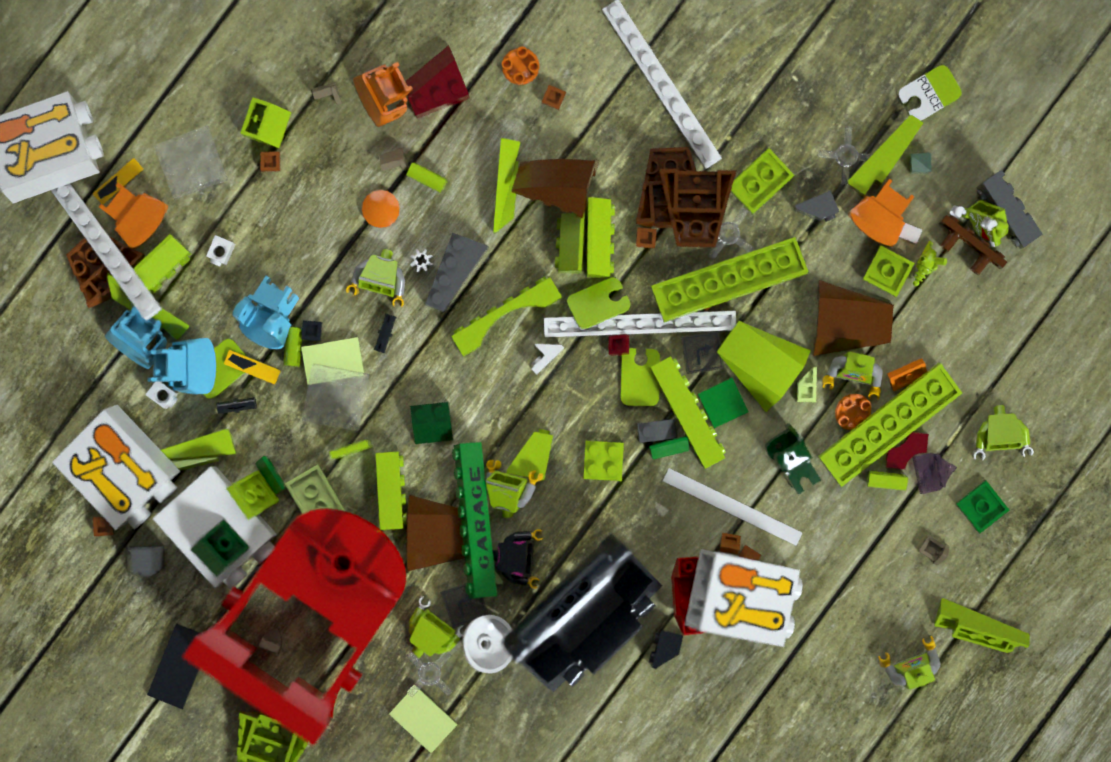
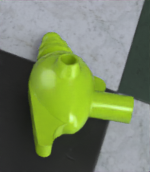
(927, 263)

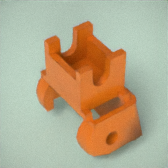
(381, 88)
(135, 215)
(881, 215)

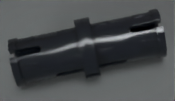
(385, 333)
(236, 405)

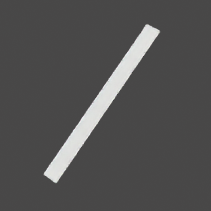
(732, 506)

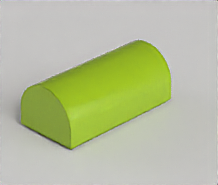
(427, 177)
(292, 347)
(887, 480)

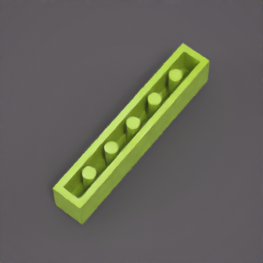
(687, 412)

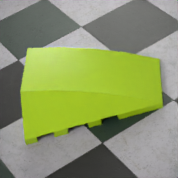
(762, 362)
(266, 740)

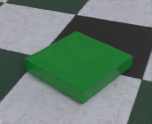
(723, 403)
(982, 506)

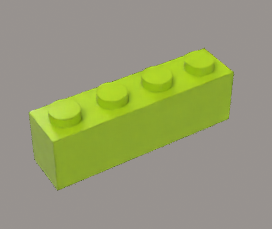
(390, 490)

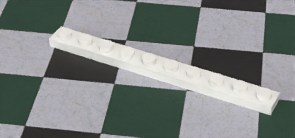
(661, 84)
(107, 251)
(643, 324)

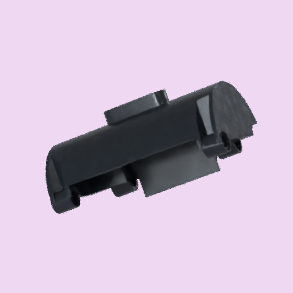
(584, 617)

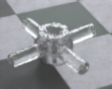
(846, 164)
(736, 235)
(423, 667)

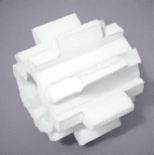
(423, 265)

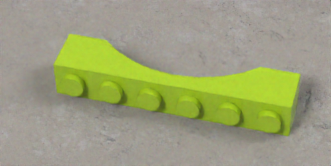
(541, 295)

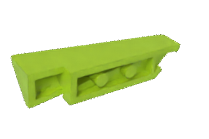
(885, 157)
(506, 176)
(169, 322)
(201, 450)
(979, 628)

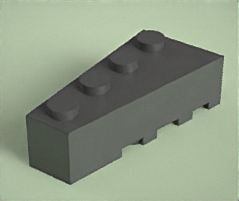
(1000, 193)
(455, 268)
(145, 560)

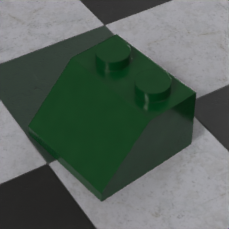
(431, 422)
(219, 548)

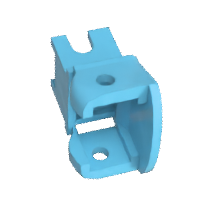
(267, 321)
(133, 334)
(186, 361)

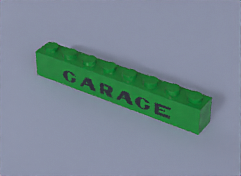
(474, 520)

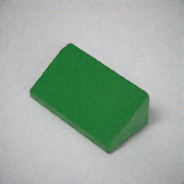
(669, 448)
(270, 474)

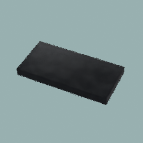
(175, 674)

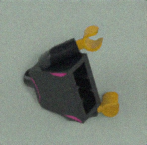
(516, 556)

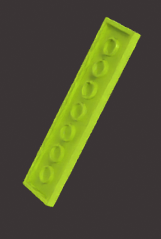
(729, 279)
(890, 424)

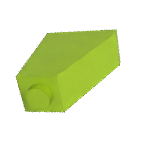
(533, 455)

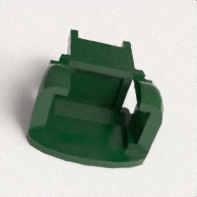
(797, 465)

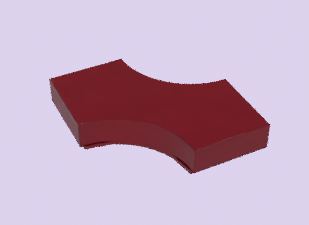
(913, 445)

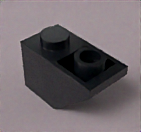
(667, 647)

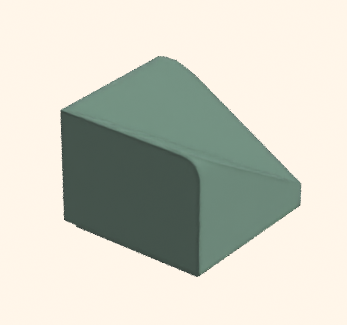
(920, 163)

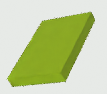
(761, 181)
(351, 449)
(252, 494)

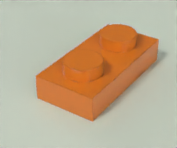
(906, 374)

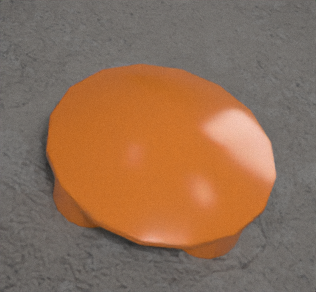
(520, 66)
(380, 208)
(852, 411)

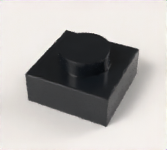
(311, 330)

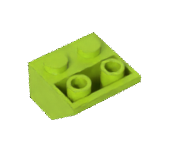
(265, 122)

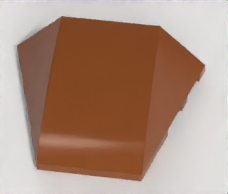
(92, 271)

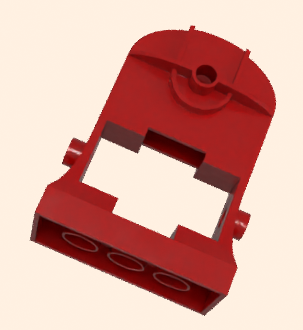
(309, 568)

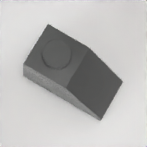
(819, 207)
(656, 430)

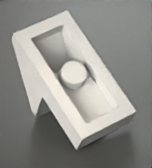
(549, 352)

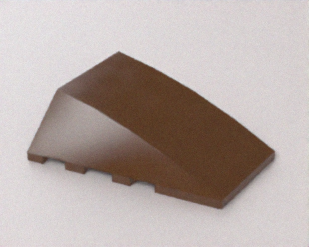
(556, 182)
(697, 204)
(653, 206)
(850, 320)
(432, 533)

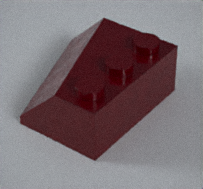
(436, 85)

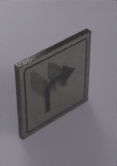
(701, 353)
(461, 608)

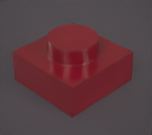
(619, 345)

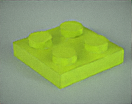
(888, 271)
(603, 460)

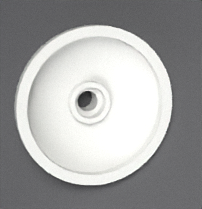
(493, 655)

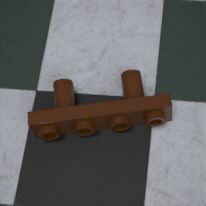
(967, 235)

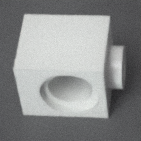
(216, 243)
(154, 391)

